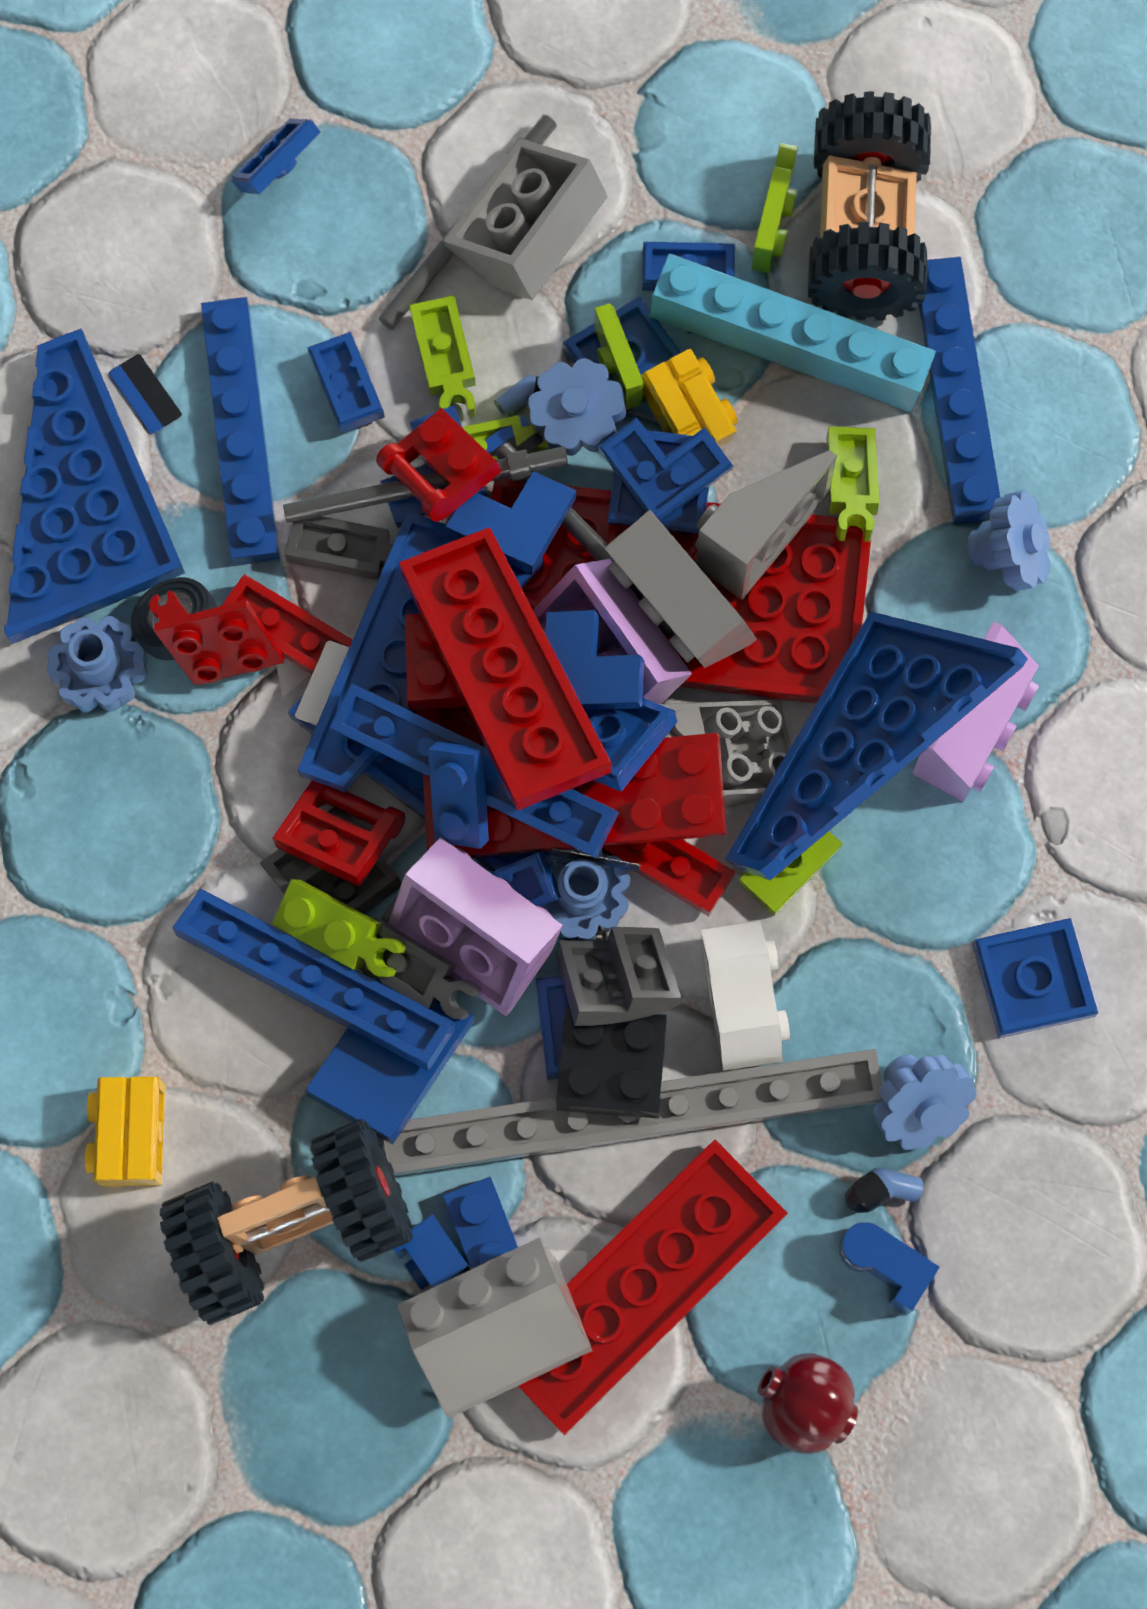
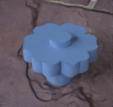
(577, 406)
(1013, 541)
(97, 664)
(589, 896)
(923, 1100)

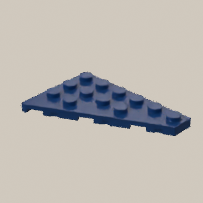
(86, 508)
(876, 715)

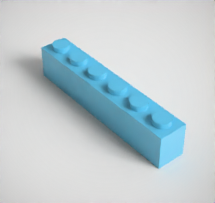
(791, 333)

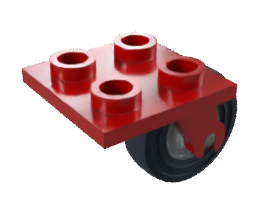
(207, 641)

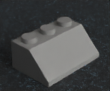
(527, 217)
(677, 592)
(494, 1327)

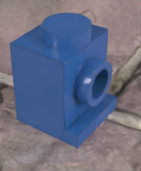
(432, 1255)

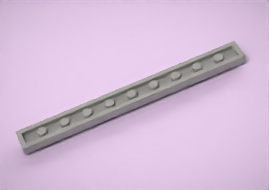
(684, 1107)

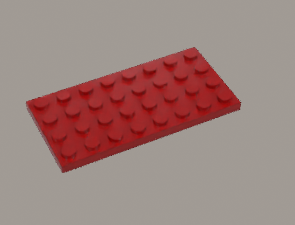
(798, 610)

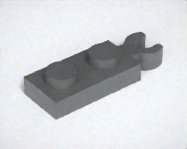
(339, 546)
(422, 974)

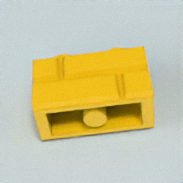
(685, 400)
(127, 1131)

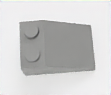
(759, 521)

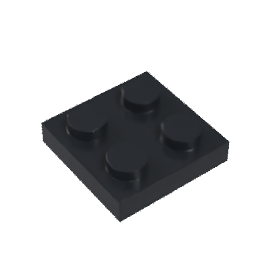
(612, 1067)

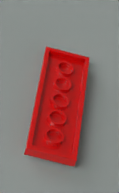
(505, 669)
(668, 799)
(656, 1277)

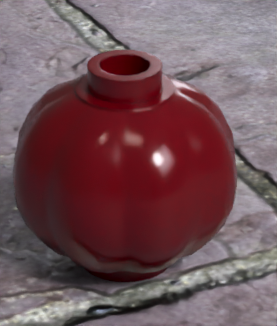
(808, 1403)

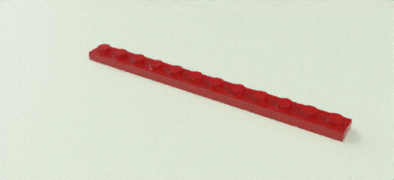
(668, 864)

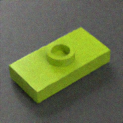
(617, 355)
(784, 886)

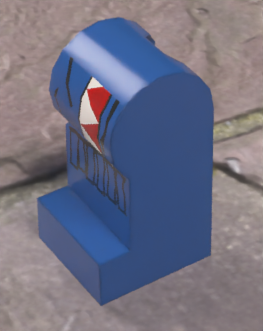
(893, 1262)

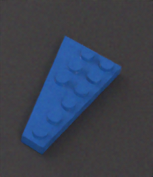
(376, 657)

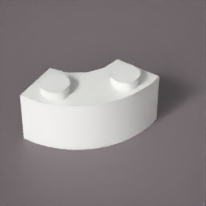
(742, 995)

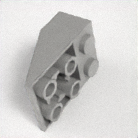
(751, 742)

